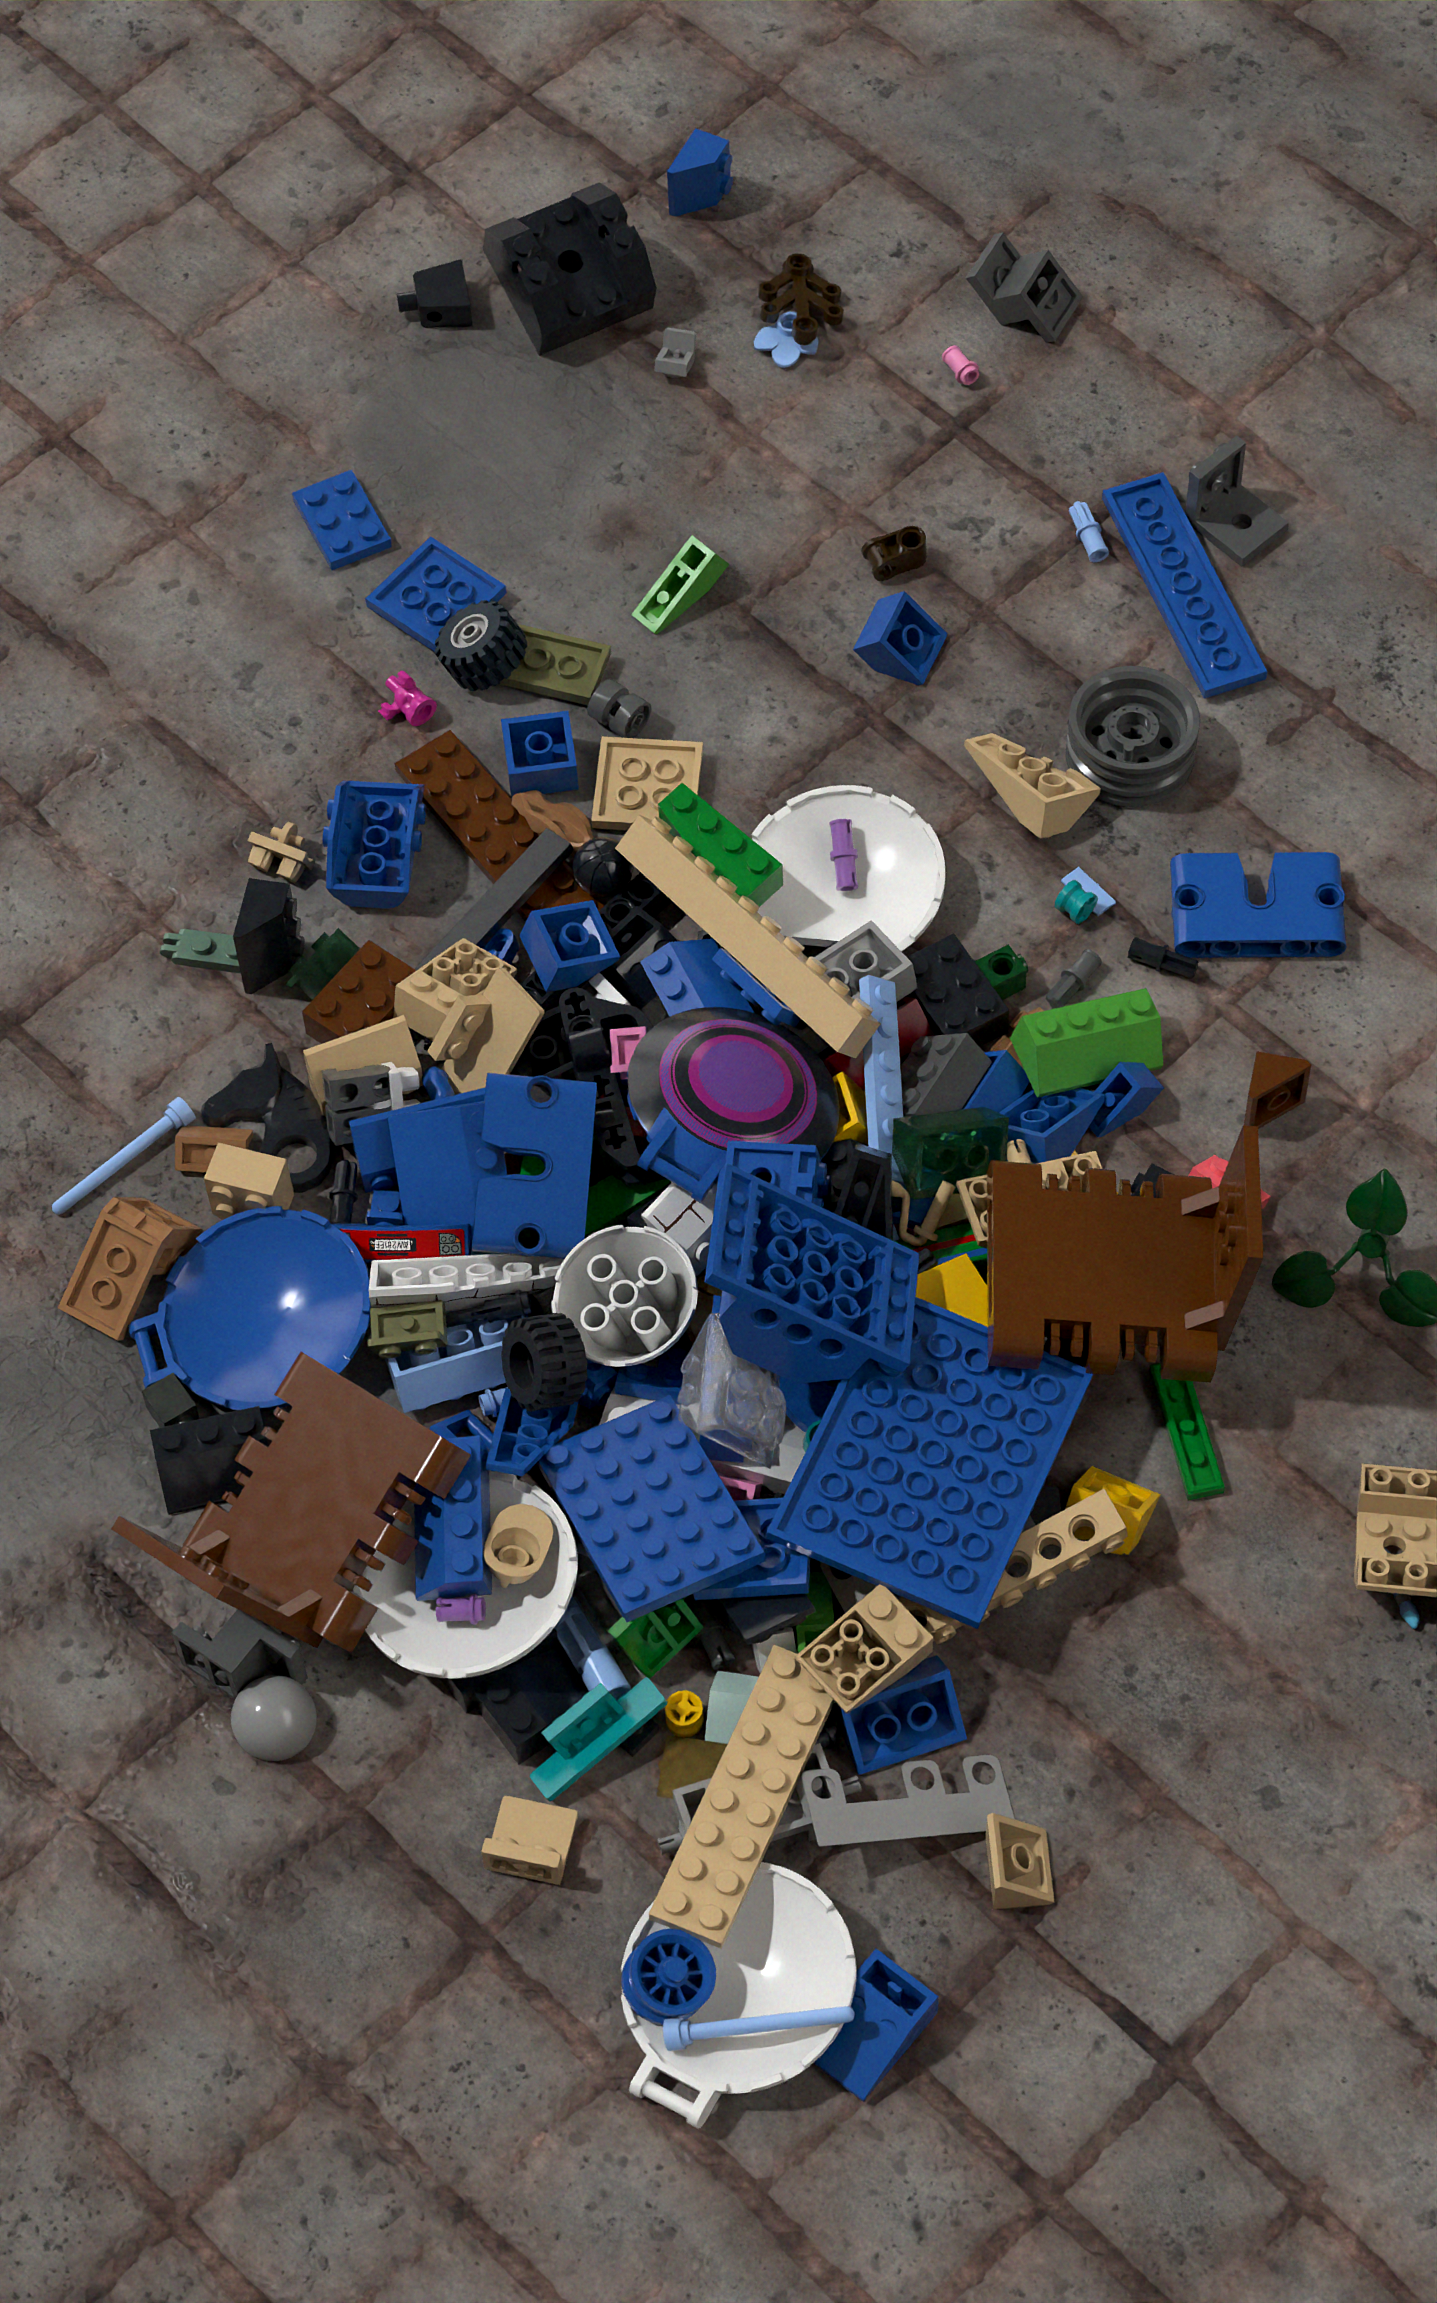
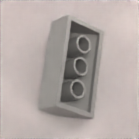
(854, 957)

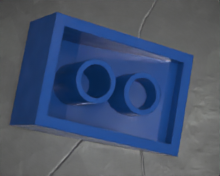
(1052, 1122)

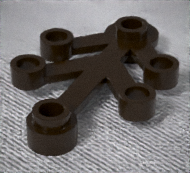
(799, 270)

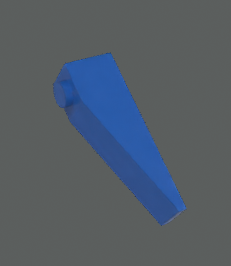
(526, 1436)

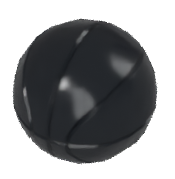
(601, 868)

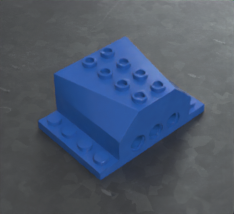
(806, 1284)

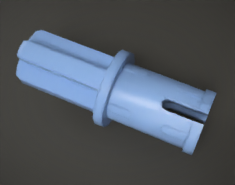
(1088, 532)

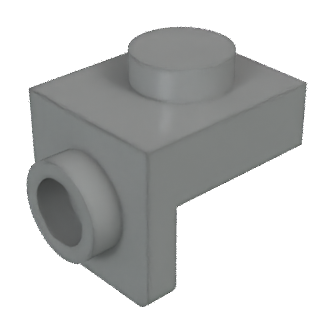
(677, 353)

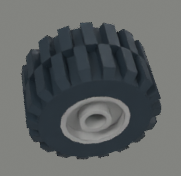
(480, 645)

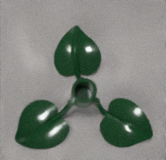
(1379, 1211)

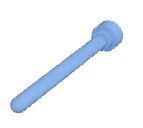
(176, 1115)
(680, 2033)

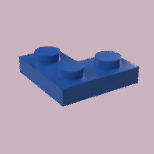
(653, 1382)

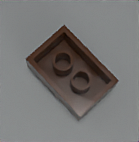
(357, 995)

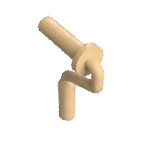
(932, 1218)

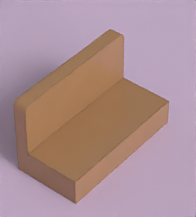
(197, 1145)

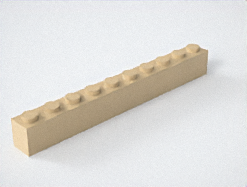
(748, 936)

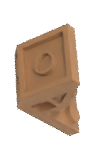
(121, 1256)

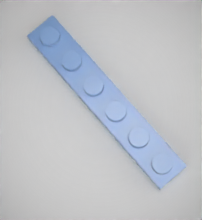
(882, 1066)

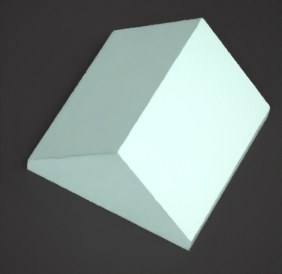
(726, 1703)

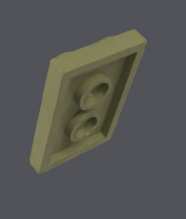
(560, 666)

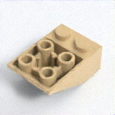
(433, 988)
(866, 1649)

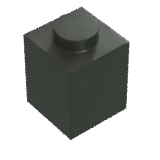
(169, 1402)

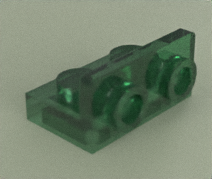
(329, 958)

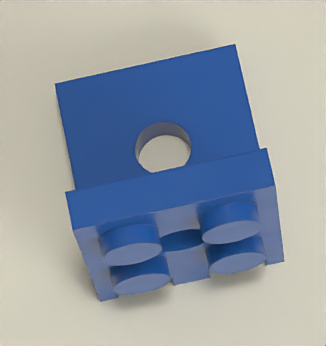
(792, 1167)

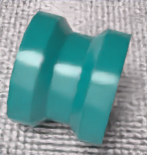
(1076, 901)

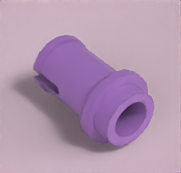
(461, 1609)

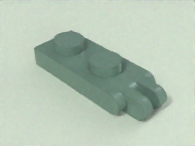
(201, 950)

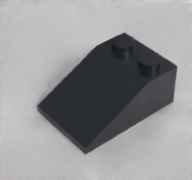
(528, 1699)

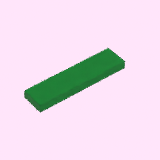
(1188, 1436)

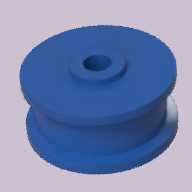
(668, 1976)

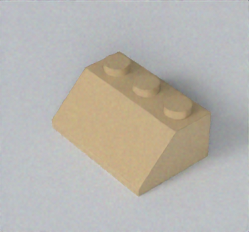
(370, 1046)

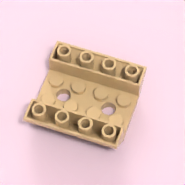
(1398, 1510)

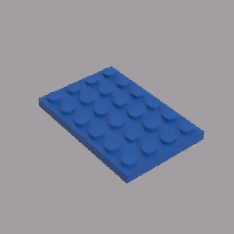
(649, 1508)

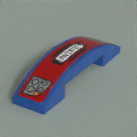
(409, 1241)

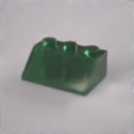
(947, 1147)

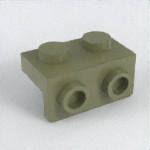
(408, 1328)

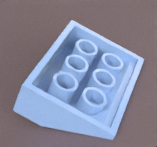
(463, 1367)

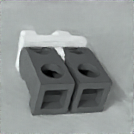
(364, 1093)

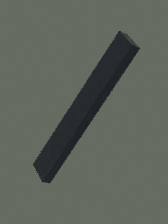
(507, 893)

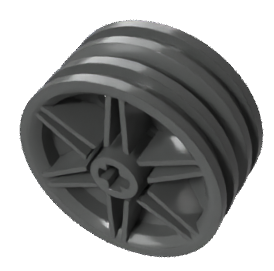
(1123, 744)

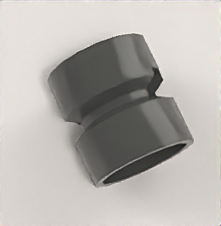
(618, 709)

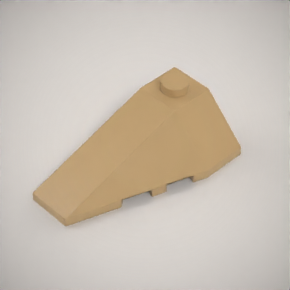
(1033, 789)

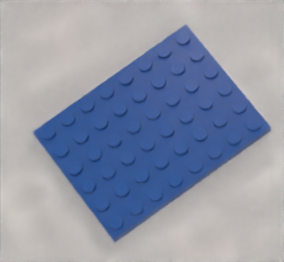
(931, 1467)

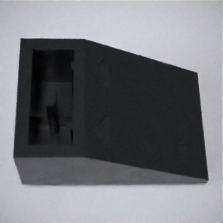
(635, 940)
(760, 1616)

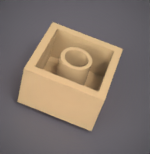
(246, 1181)

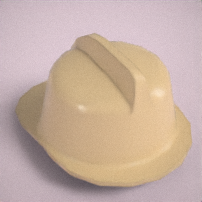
(518, 1543)

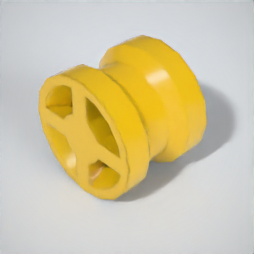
(684, 1704)

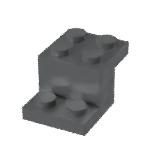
(1024, 287)
(239, 1653)

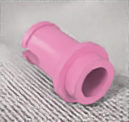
(965, 371)

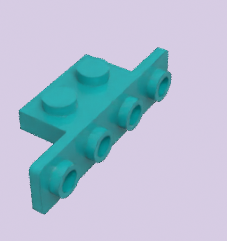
(591, 1732)

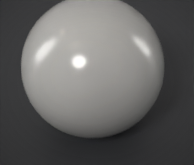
(273, 1718)

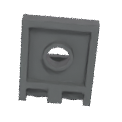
(1219, 501)

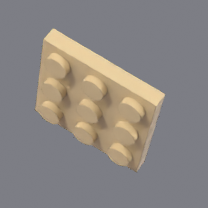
(639, 775)

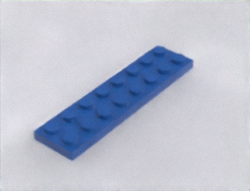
(1184, 585)

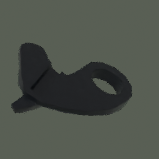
(285, 1107)

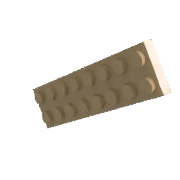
(744, 1801)

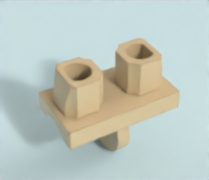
(266, 849)

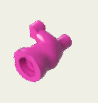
(409, 700)

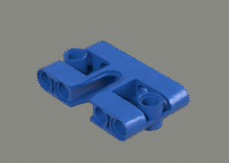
(1230, 926)
(559, 1136)

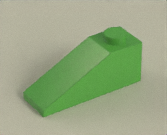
(680, 585)

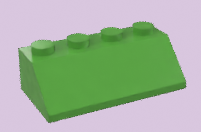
(1087, 1040)

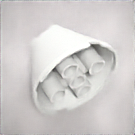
(627, 1294)

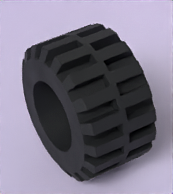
(544, 1361)

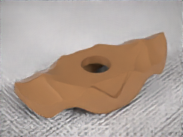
(554, 816)

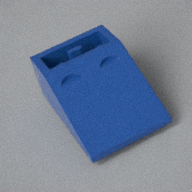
(888, 2017)

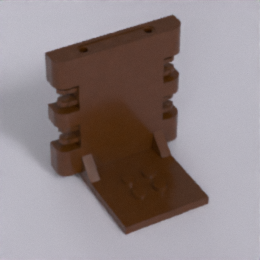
(1121, 1264)
(313, 1509)

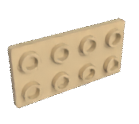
(486, 1033)

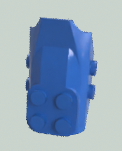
(373, 841)

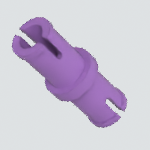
(843, 854)

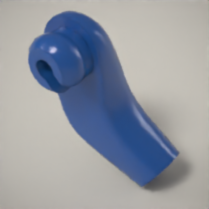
(436, 1083)

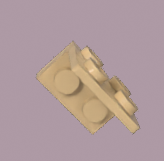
(530, 1840)

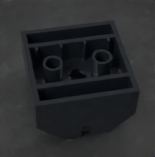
(563, 305)

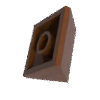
(1275, 1087)

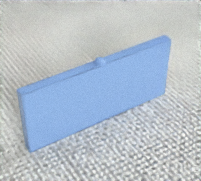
(1104, 902)

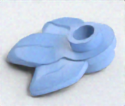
(781, 343)

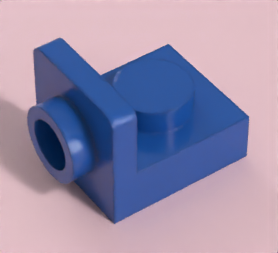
(385, 1209)

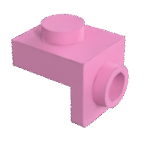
(622, 1047)

